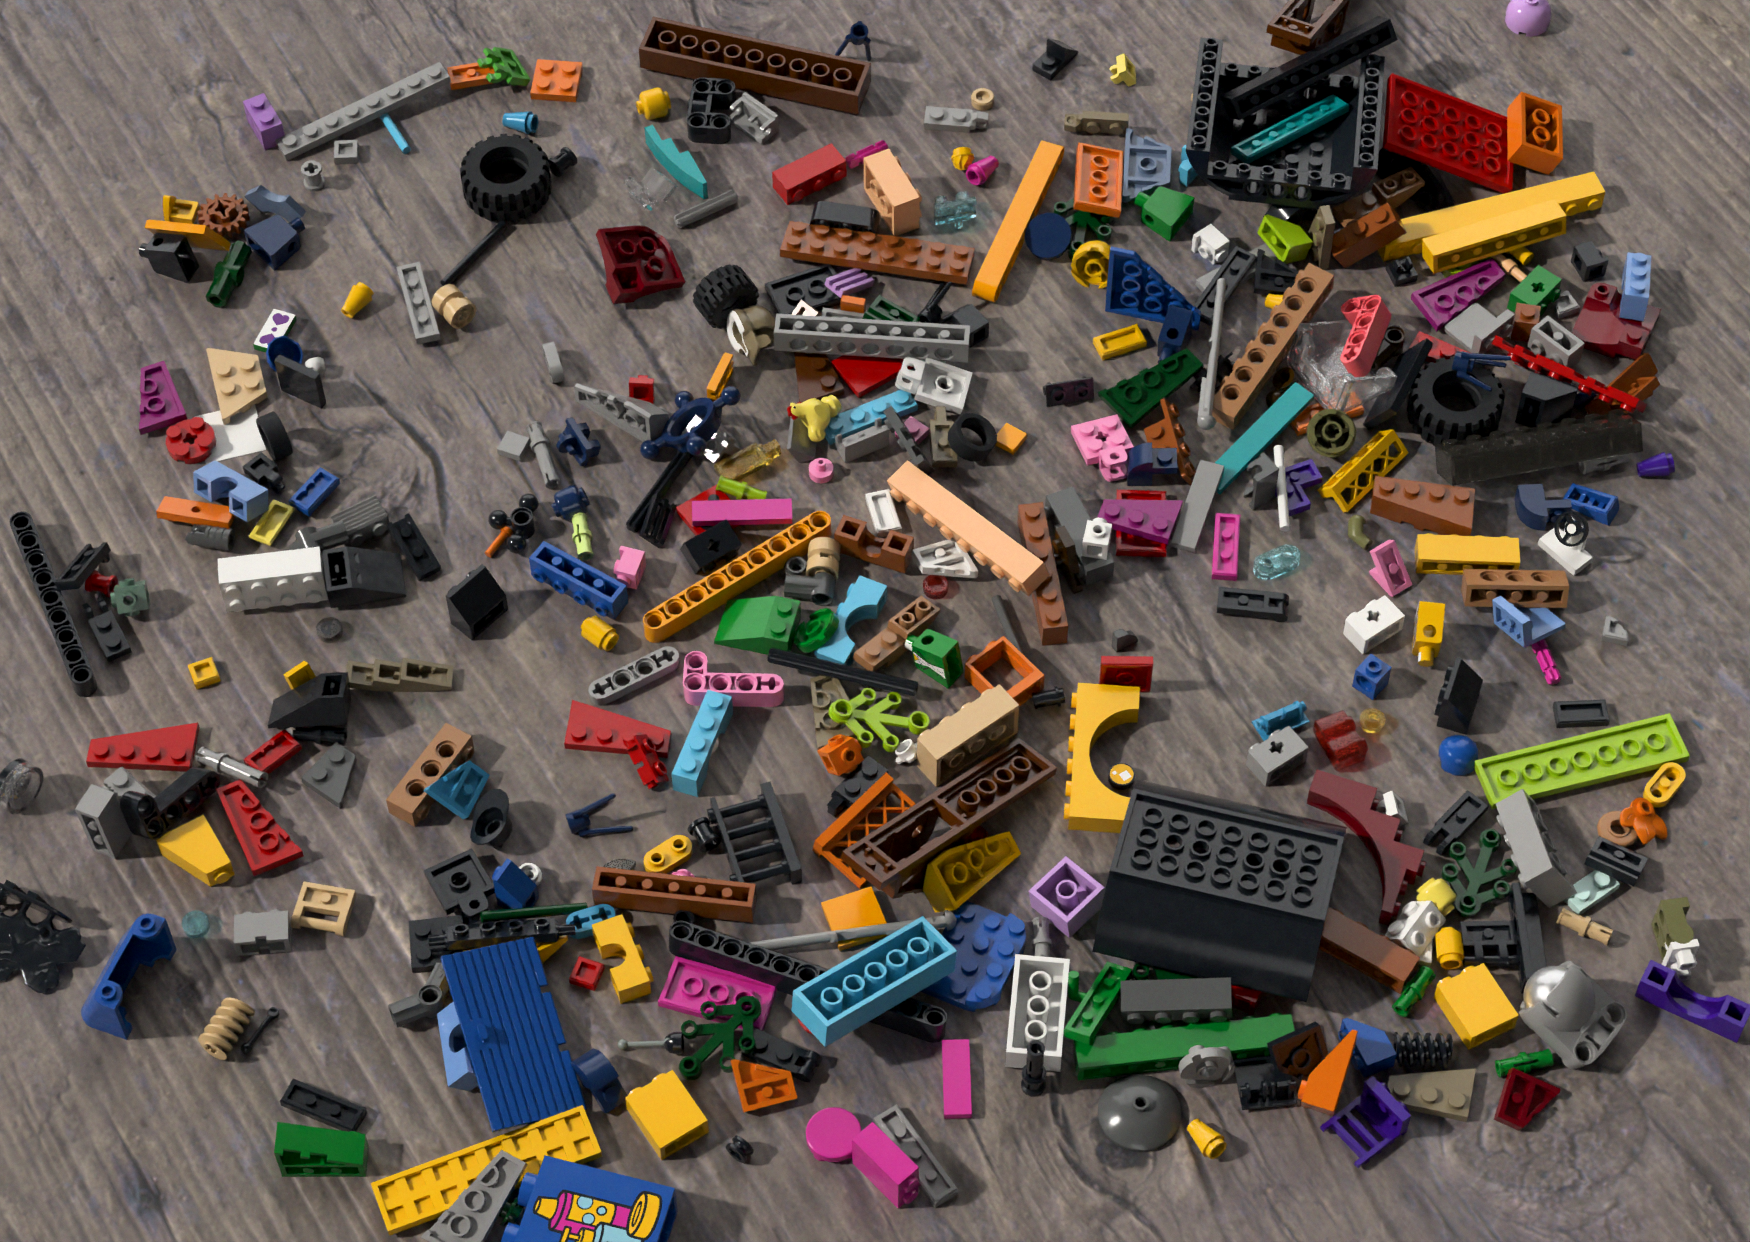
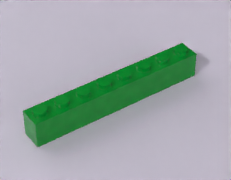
(1165, 1047)

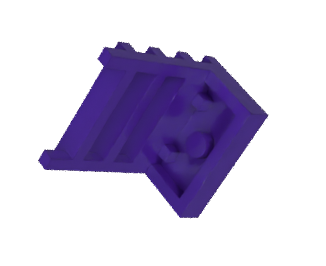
(1381, 1112)

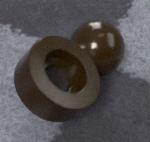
(1282, 381)

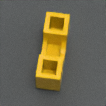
(615, 939)

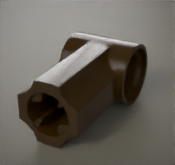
(1391, 346)

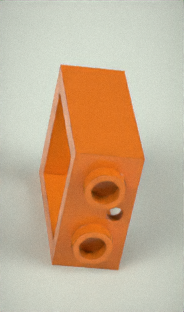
(995, 650)

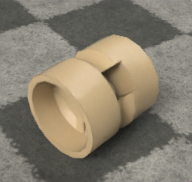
(453, 306)
(823, 556)

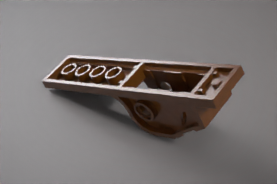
(1293, 30)
(898, 852)

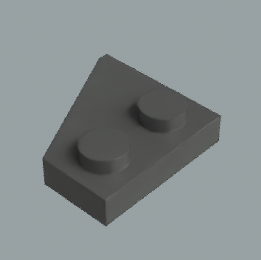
(331, 774)

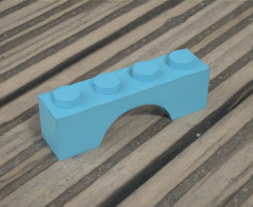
(863, 601)
(694, 758)

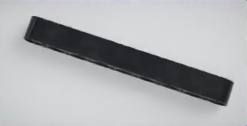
(53, 604)

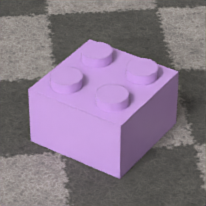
(1067, 896)

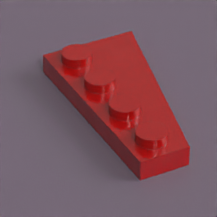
(608, 732)
(257, 832)

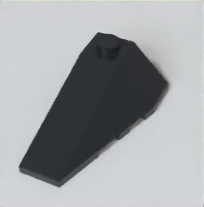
(1432, 194)

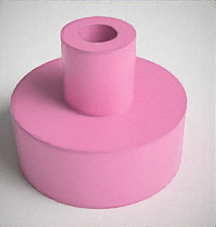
(821, 470)

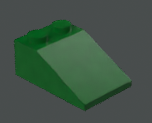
(759, 624)

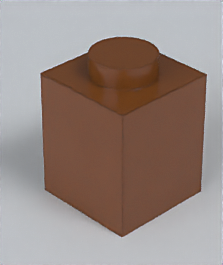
(1524, 320)

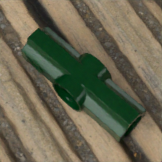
(228, 274)

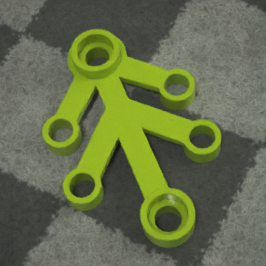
(875, 718)

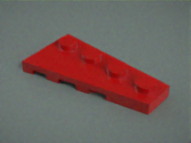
(147, 750)

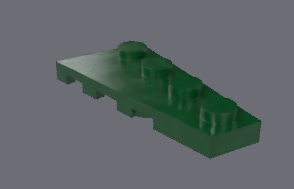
(1142, 393)

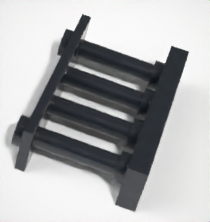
(773, 822)

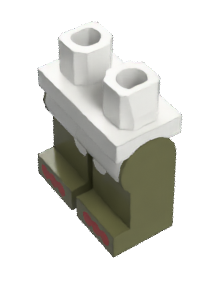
(1675, 936)

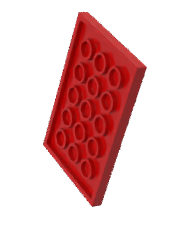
(1447, 133)

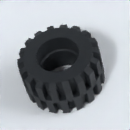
(722, 292)

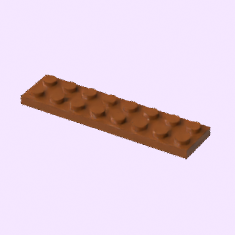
(877, 252)

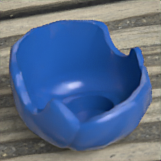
(283, 346)
(1458, 754)

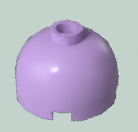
(1528, 16)

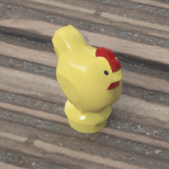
(815, 415)

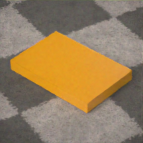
(197, 235)

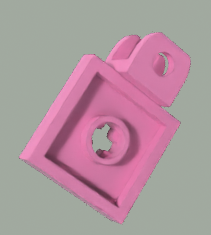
(1110, 453)

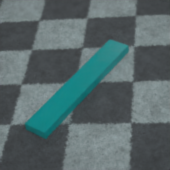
(1289, 129)
(1263, 433)

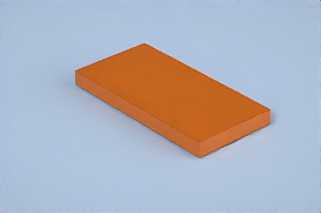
(1098, 180)

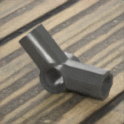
(324, 537)
(416, 1006)

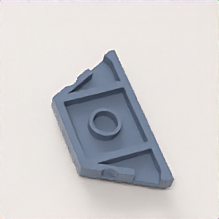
(1145, 166)

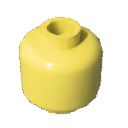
(1439, 893)

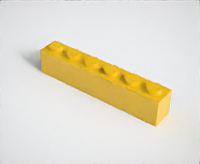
(1494, 236)

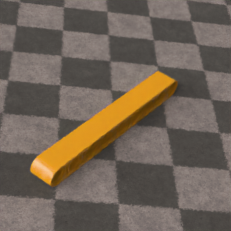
(1013, 228)
(746, 566)

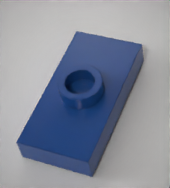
(314, 491)

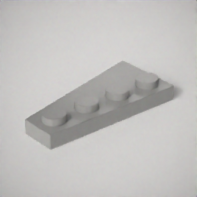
(480, 1204)

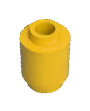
(599, 633)
(1449, 948)

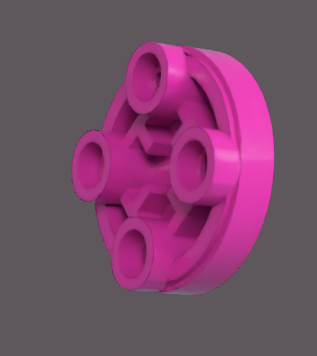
(831, 1134)

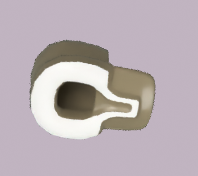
(750, 330)

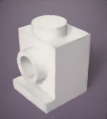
(1211, 244)
(1097, 534)

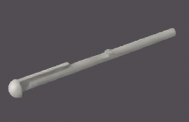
(1205, 419)
(947, 920)

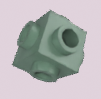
(139, 593)

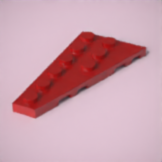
(1550, 368)

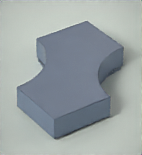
(270, 202)

